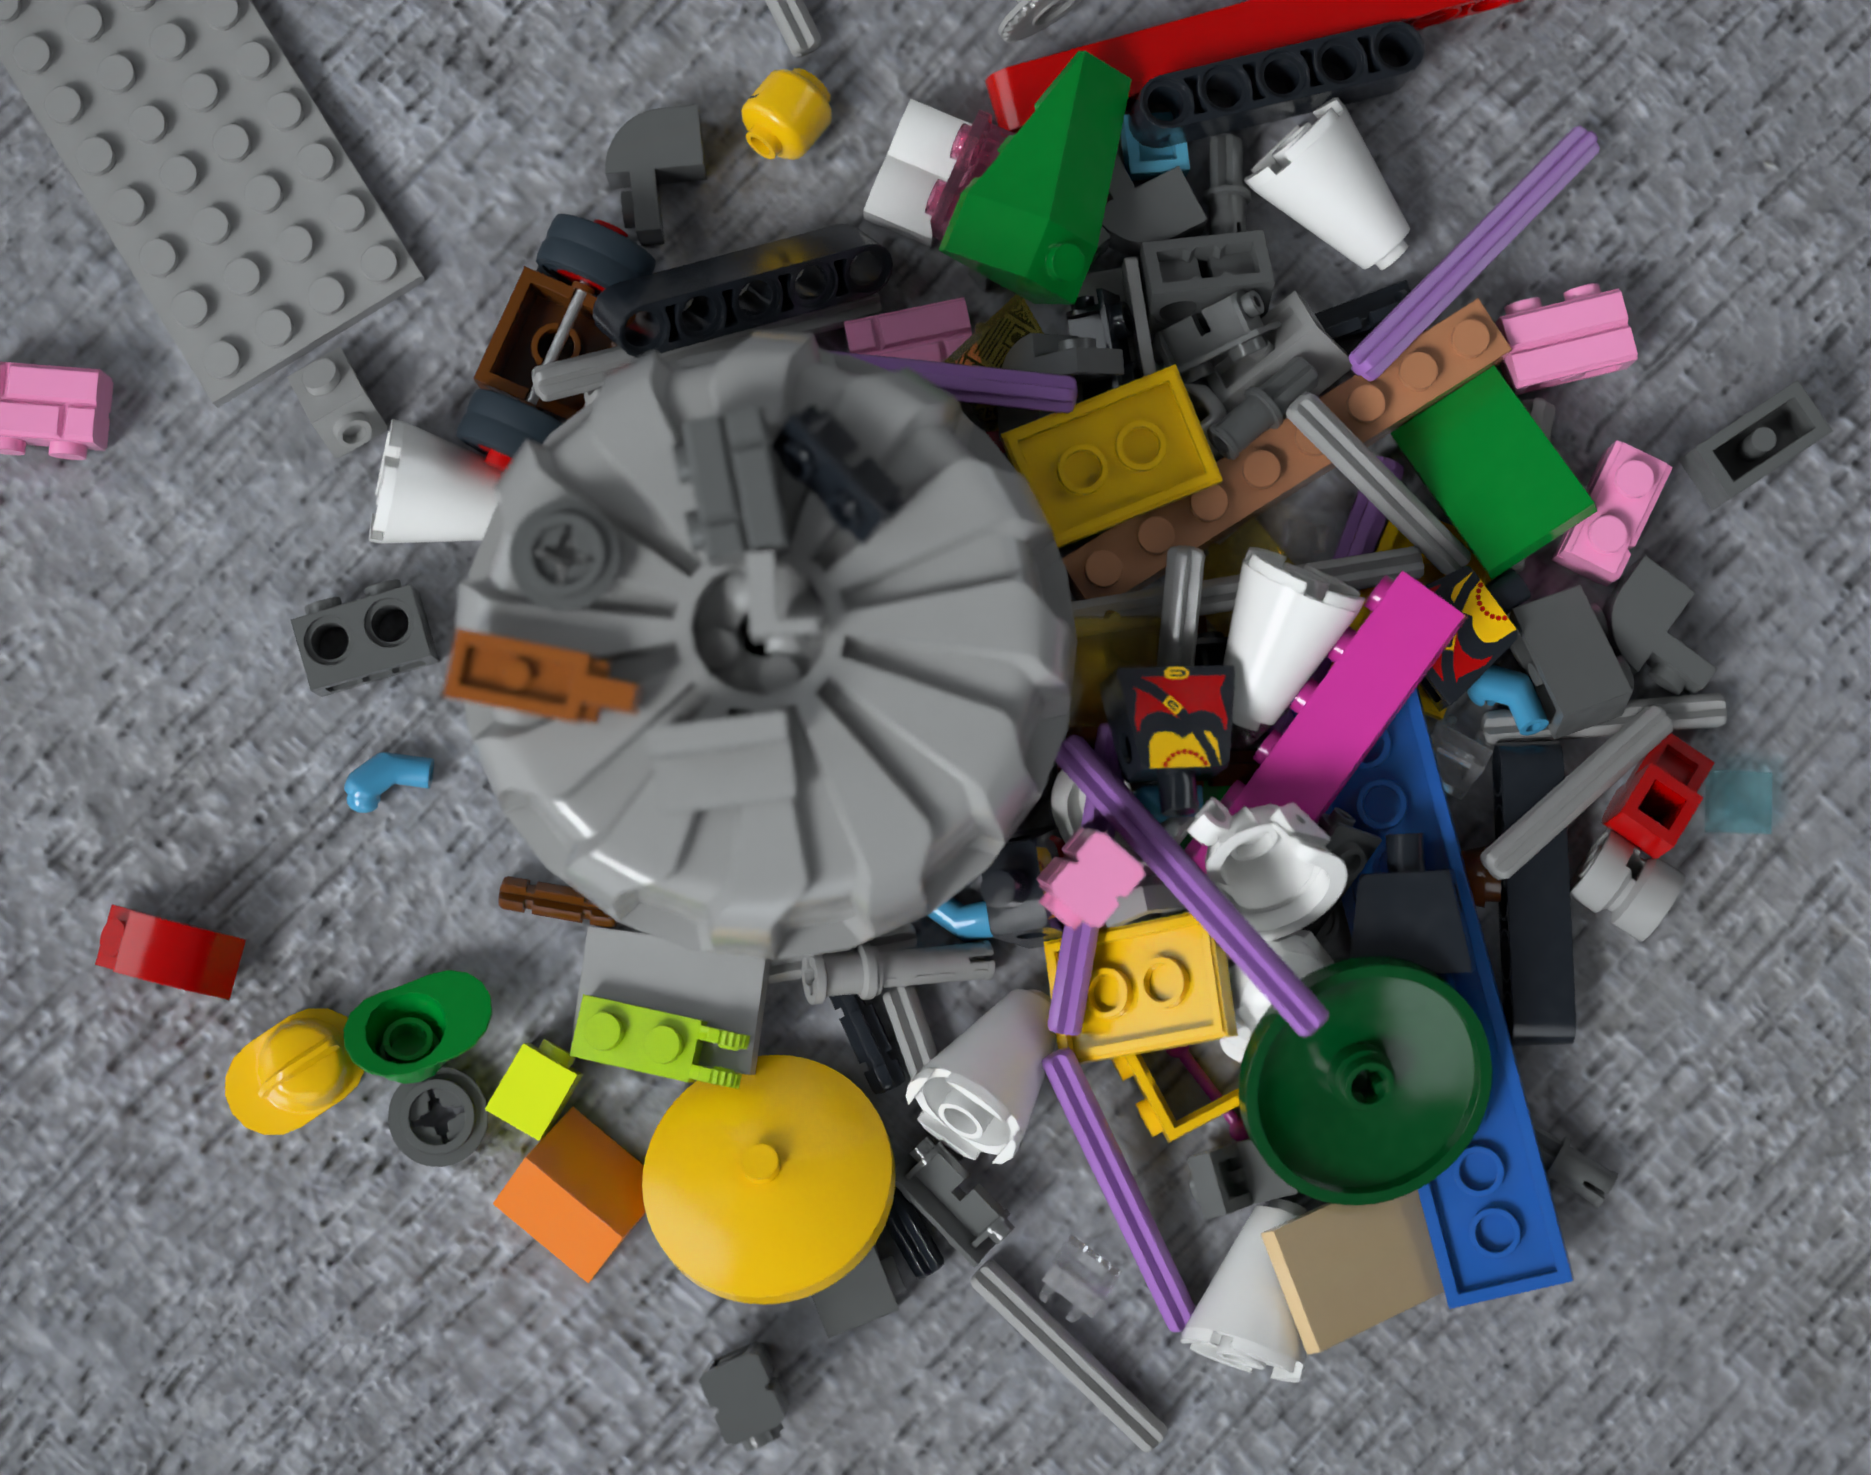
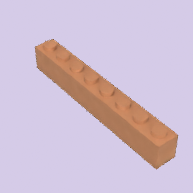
(1286, 460)

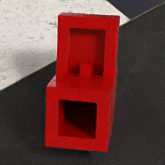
(1659, 796)
(170, 952)

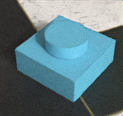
(1147, 162)

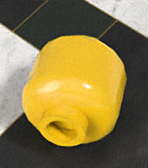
(786, 114)

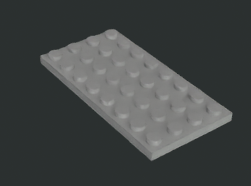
(208, 176)

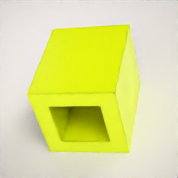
(535, 1088)

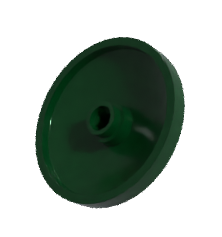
(1376, 1092)

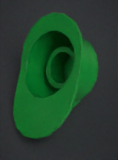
(418, 1026)

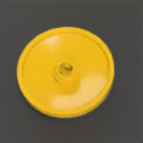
(770, 1181)

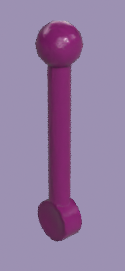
(1236, 1129)

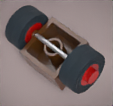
(546, 325)

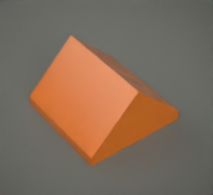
(576, 1194)

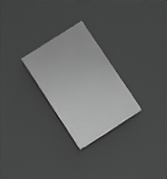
(680, 981)

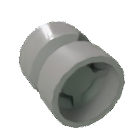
(1625, 884)

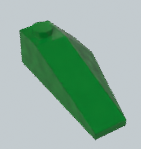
(1045, 195)

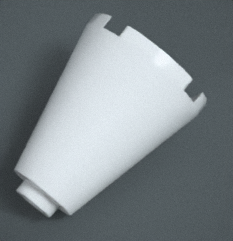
(1334, 188)
(431, 490)
(1281, 632)
(988, 1079)
(1244, 1310)

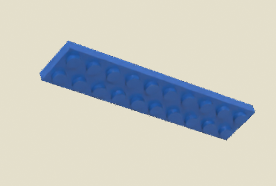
(1494, 1205)

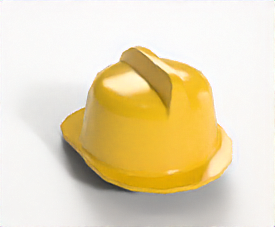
(291, 1073)

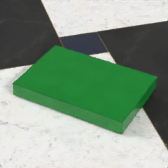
(1493, 472)

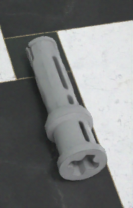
(869, 970)

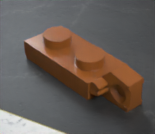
(535, 679)

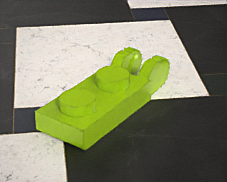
(651, 1041)

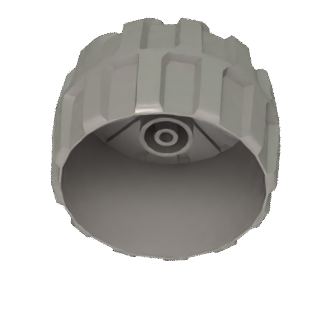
(908, 723)

